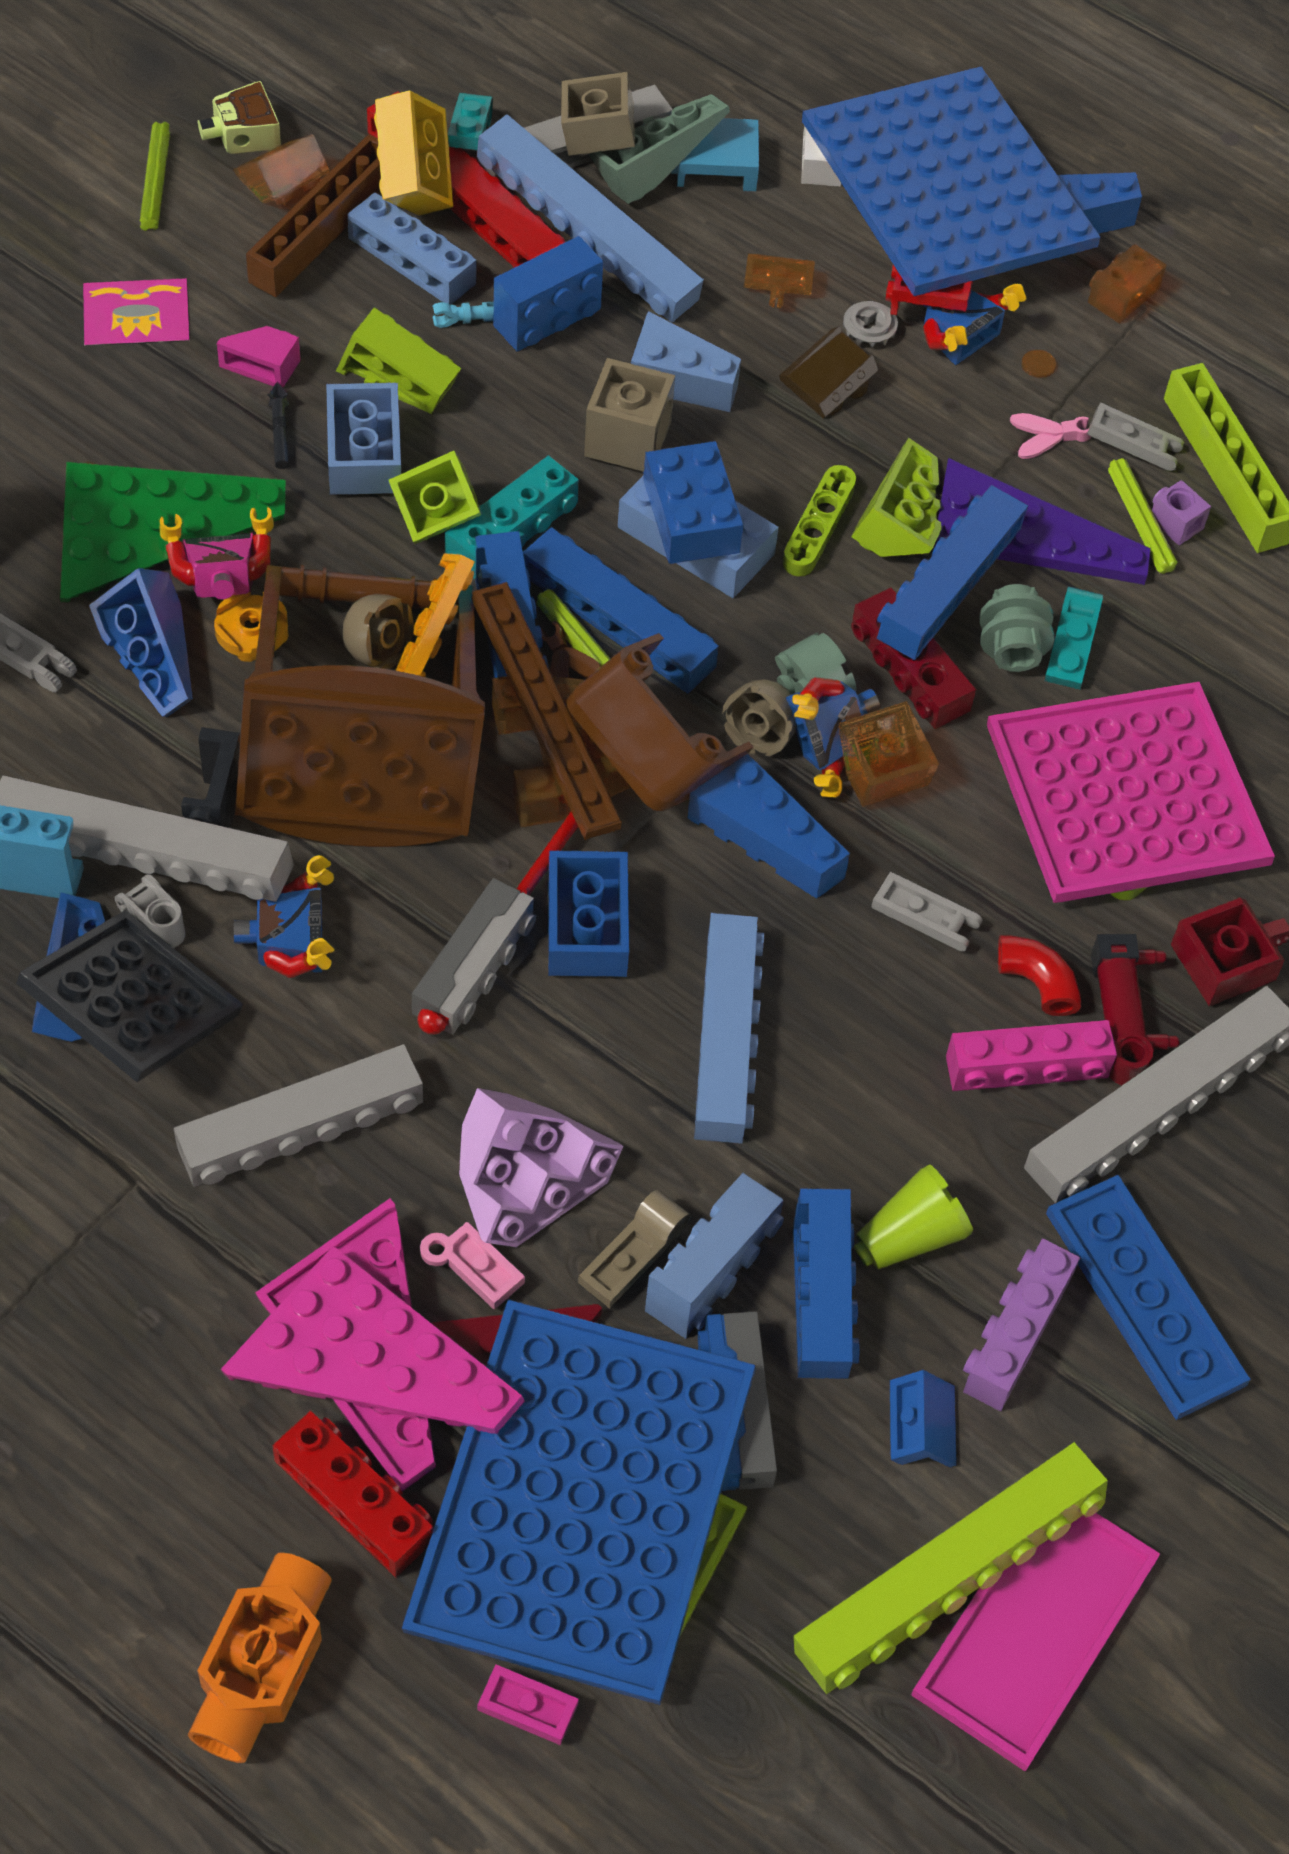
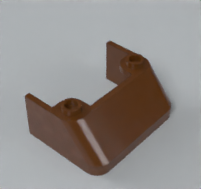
(642, 734)

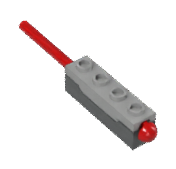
(480, 946)

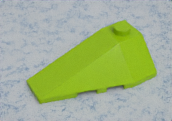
(904, 508)

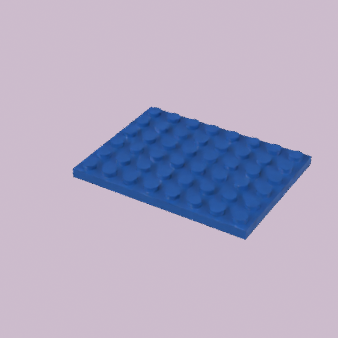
(949, 180)
(588, 1509)

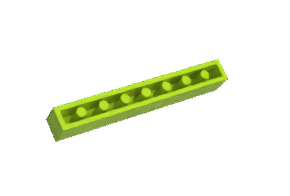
(950, 1568)

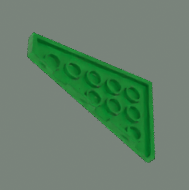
(117, 512)

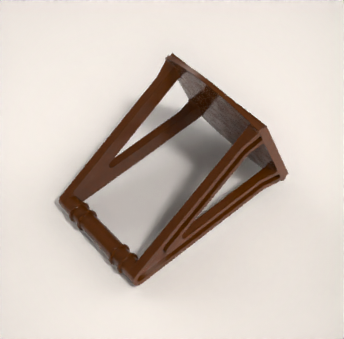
(357, 746)

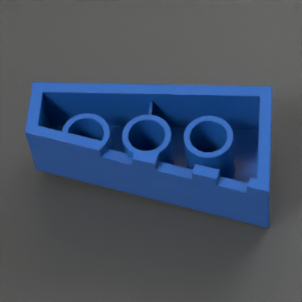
(1106, 198)
(500, 561)
(770, 825)
(824, 1284)

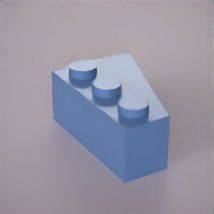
(701, 370)

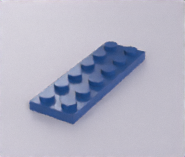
(1148, 1297)

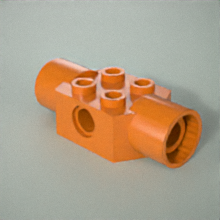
(259, 1657)

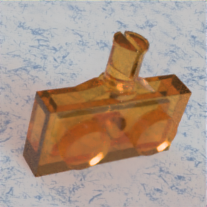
(779, 276)

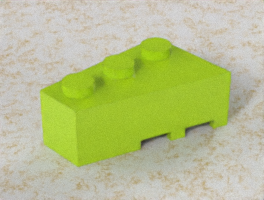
(391, 354)

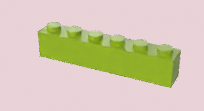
(1229, 457)

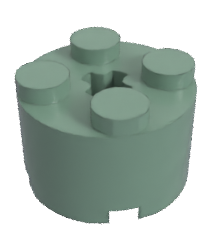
(809, 659)

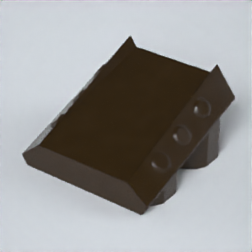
(830, 373)

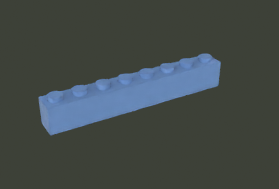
(585, 212)

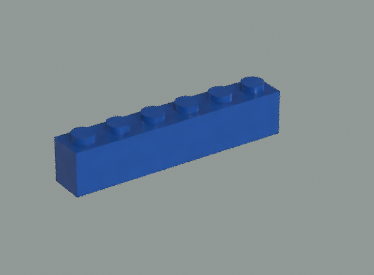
(951, 572)
(620, 608)

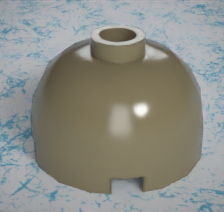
(377, 630)
(760, 716)

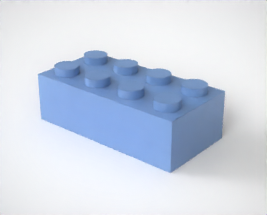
(724, 572)

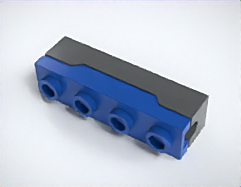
(753, 1453)

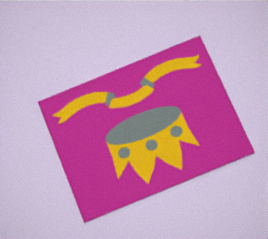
(135, 311)

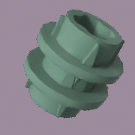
(1016, 627)

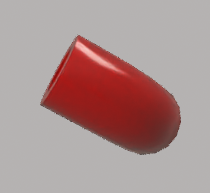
(1045, 969)

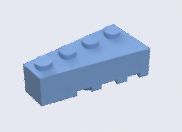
(713, 1256)

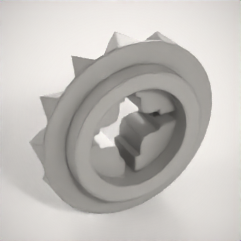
(862, 314)

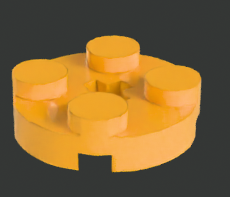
(231, 629)

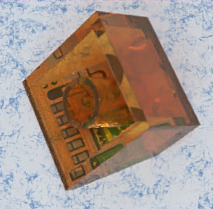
(284, 170)
(886, 754)

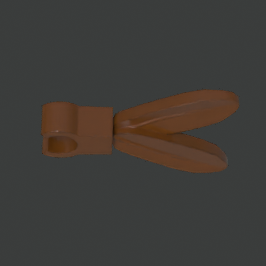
(567, 658)

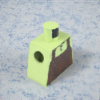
(243, 120)

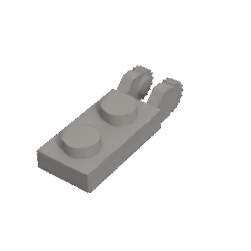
(31, 654)

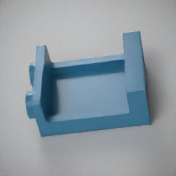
(725, 151)
(37, 853)

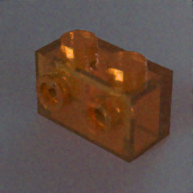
(1126, 283)

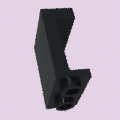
(220, 769)

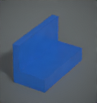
(922, 1419)

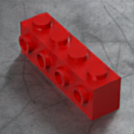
(354, 1493)

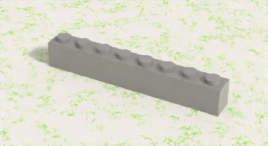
(161, 841)
(1159, 1096)

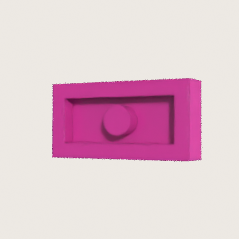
(527, 1704)

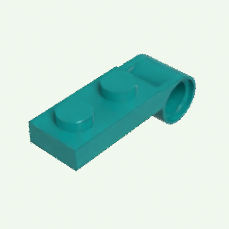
(469, 120)
(1074, 638)

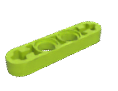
(819, 520)

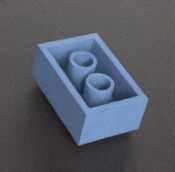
(363, 437)

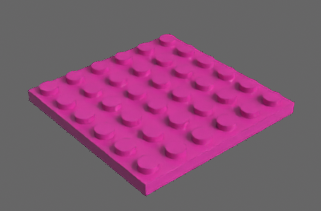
(1128, 792)

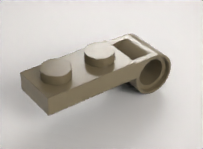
(635, 1248)

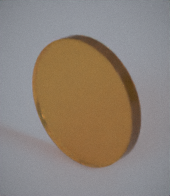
(1038, 363)

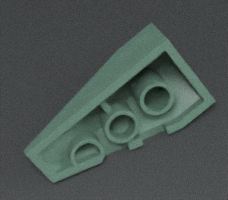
(658, 148)

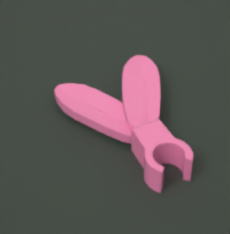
(1048, 433)

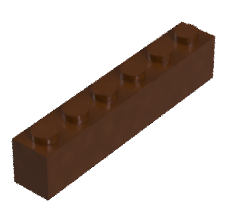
(314, 220)

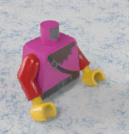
(219, 563)

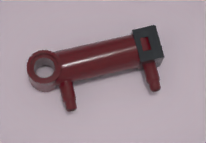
(1114, 964)

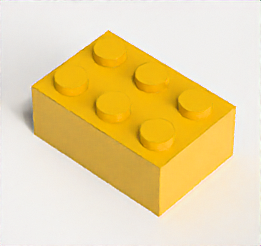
(413, 153)

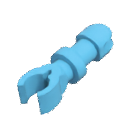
(464, 313)

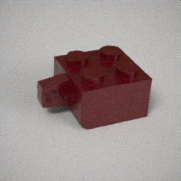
(1229, 950)

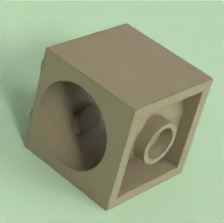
(628, 414)

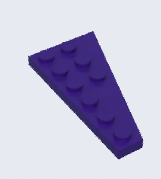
(1048, 533)

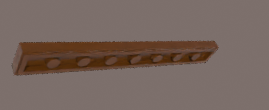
(546, 711)

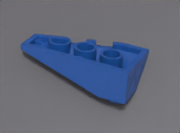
(147, 631)
(72, 919)

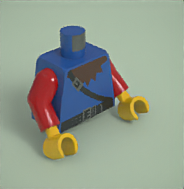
(964, 332)
(817, 718)
(291, 929)

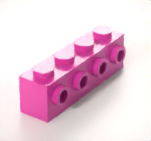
(1030, 1055)

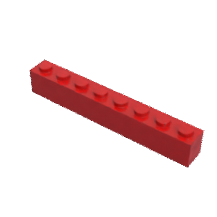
(491, 208)

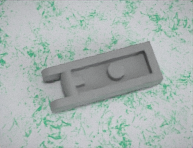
(1135, 436)
(925, 911)

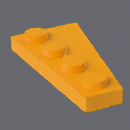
(442, 611)

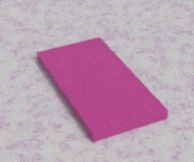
(1035, 1637)

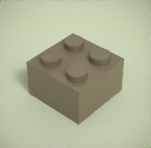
(597, 114)

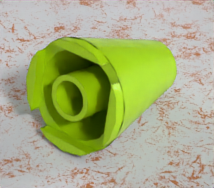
(913, 1222)

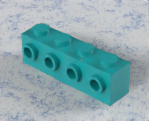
(522, 506)

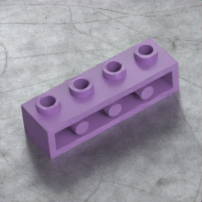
(1021, 1324)

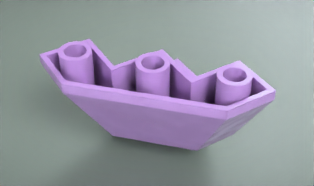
(527, 1165)

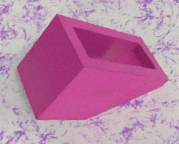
(260, 354)

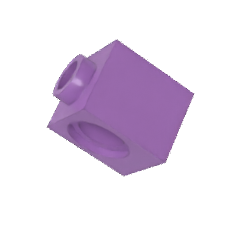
(1180, 512)

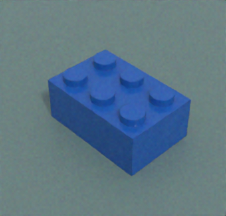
(547, 293)
(692, 502)
(588, 913)

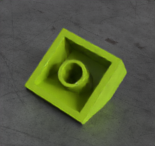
(435, 497)

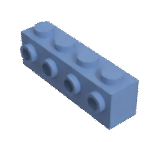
(412, 248)

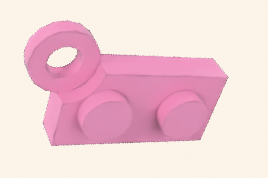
(475, 1263)

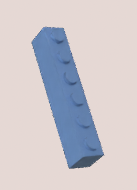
(726, 1029)

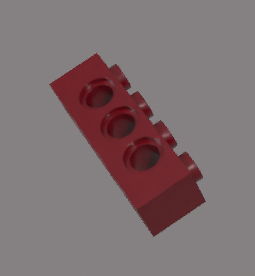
(929, 681)

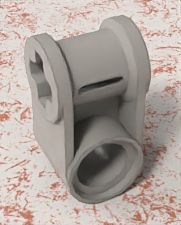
(153, 908)

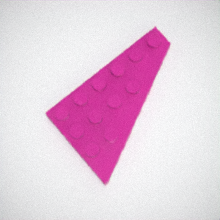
(375, 1244)
(365, 1346)

